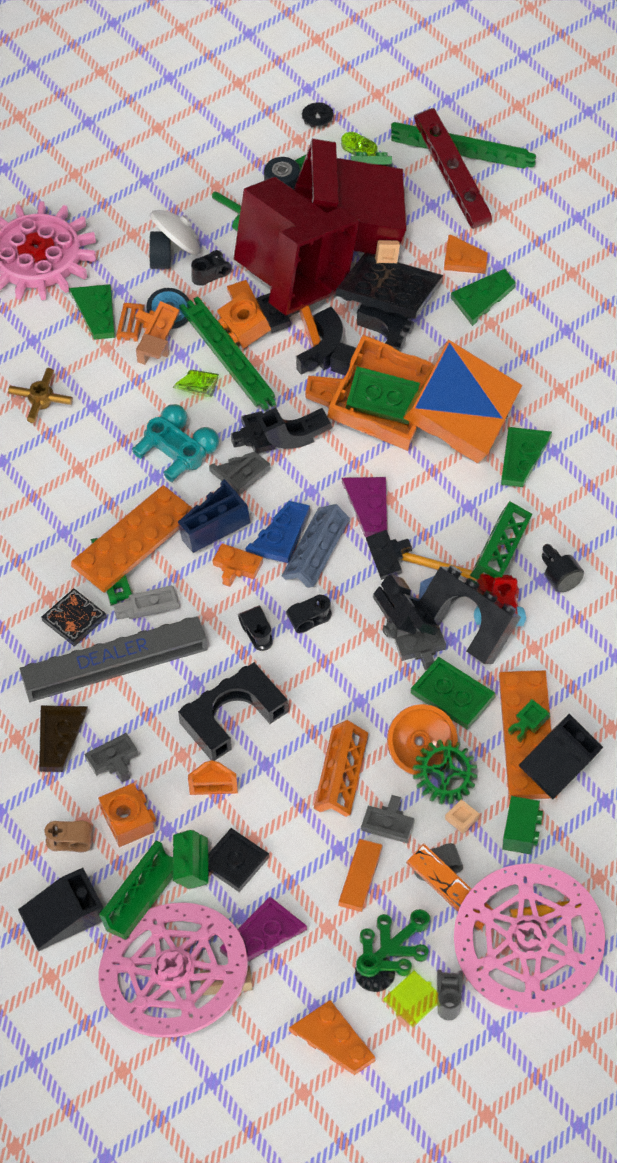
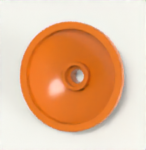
(423, 722)

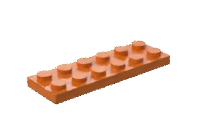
(131, 539)
(515, 692)

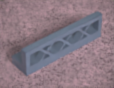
(316, 547)

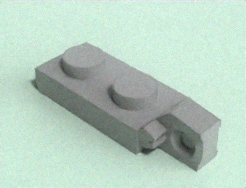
(147, 603)

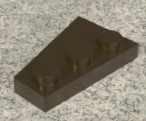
(58, 735)

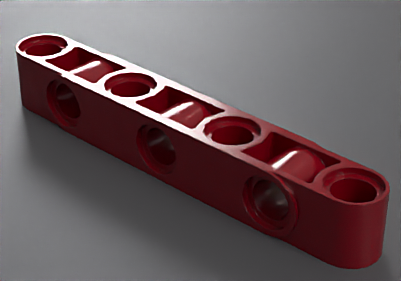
(458, 179)

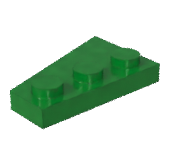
(482, 294)
(96, 309)
(522, 454)

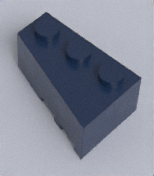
(214, 519)

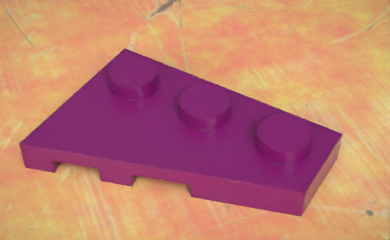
(368, 501)
(267, 929)

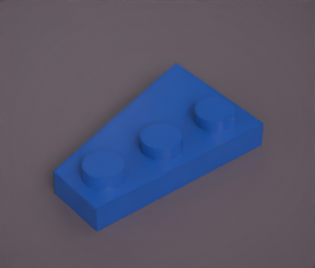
(282, 535)

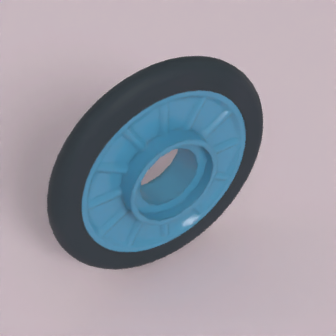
(169, 296)

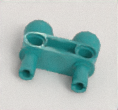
(175, 442)

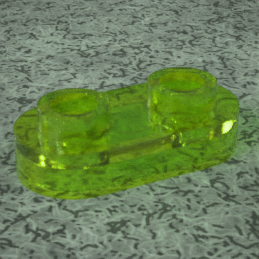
(354, 142)

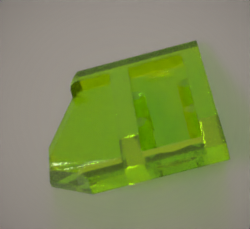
(198, 383)

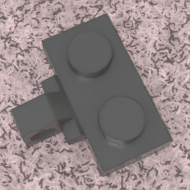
(420, 646)
(113, 757)
(388, 821)

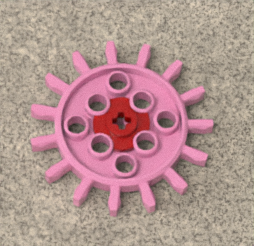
(40, 250)

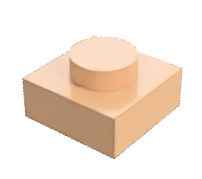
(387, 251)
(462, 816)

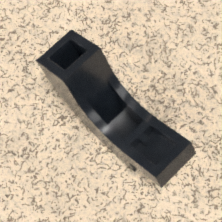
(331, 331)
(293, 433)

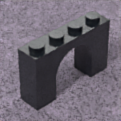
(390, 325)
(496, 619)
(247, 685)

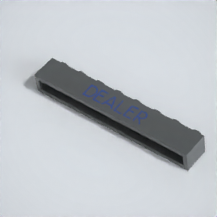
(113, 658)

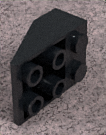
(560, 756)
(62, 910)

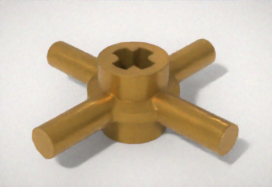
(40, 395)

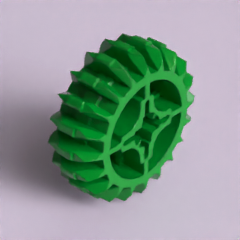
(454, 772)

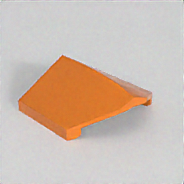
(212, 779)

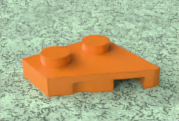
(464, 257)

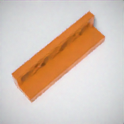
(336, 764)

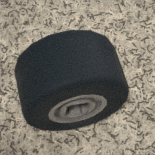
(284, 169)
(159, 250)

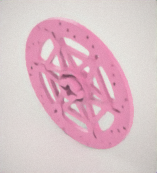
(174, 971)
(532, 983)

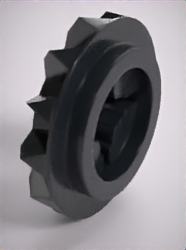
(324, 111)
(375, 983)

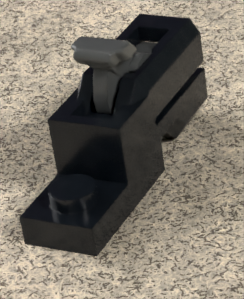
(402, 610)

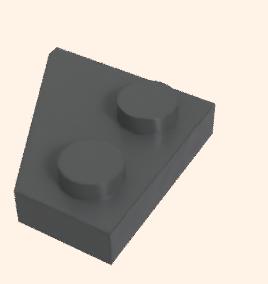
(241, 471)

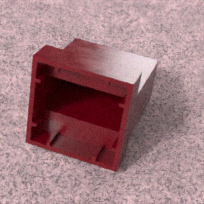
(364, 189)
(293, 244)

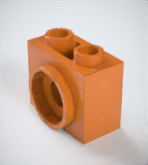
(243, 320)
(131, 802)

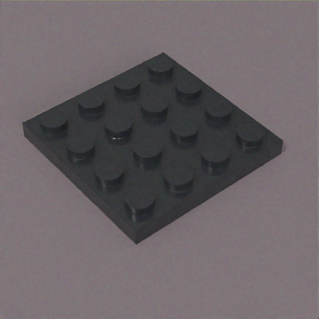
(389, 286)

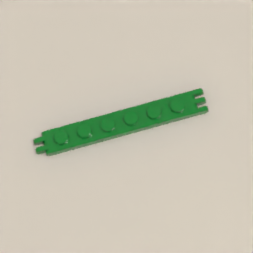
(469, 147)
(228, 353)

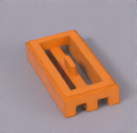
(129, 334)

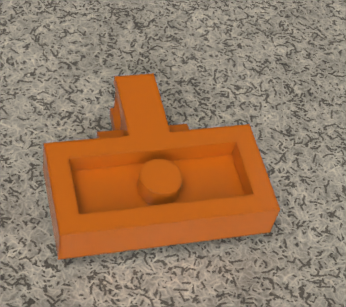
(158, 322)
(236, 563)

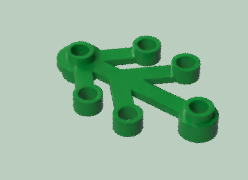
(392, 947)

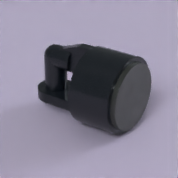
(561, 571)

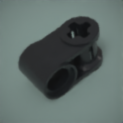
(209, 268)
(309, 614)
(257, 628)

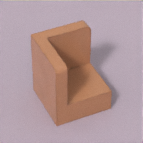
(151, 347)

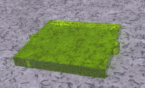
(412, 998)

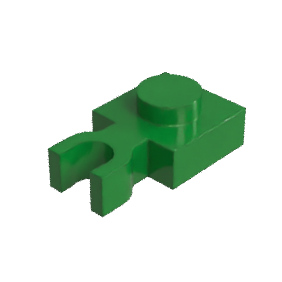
(531, 718)

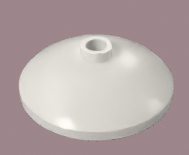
(177, 229)

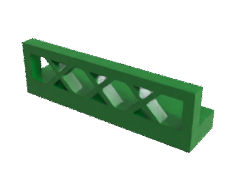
(494, 540)
(141, 892)

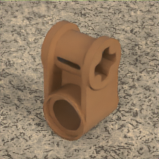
(70, 836)

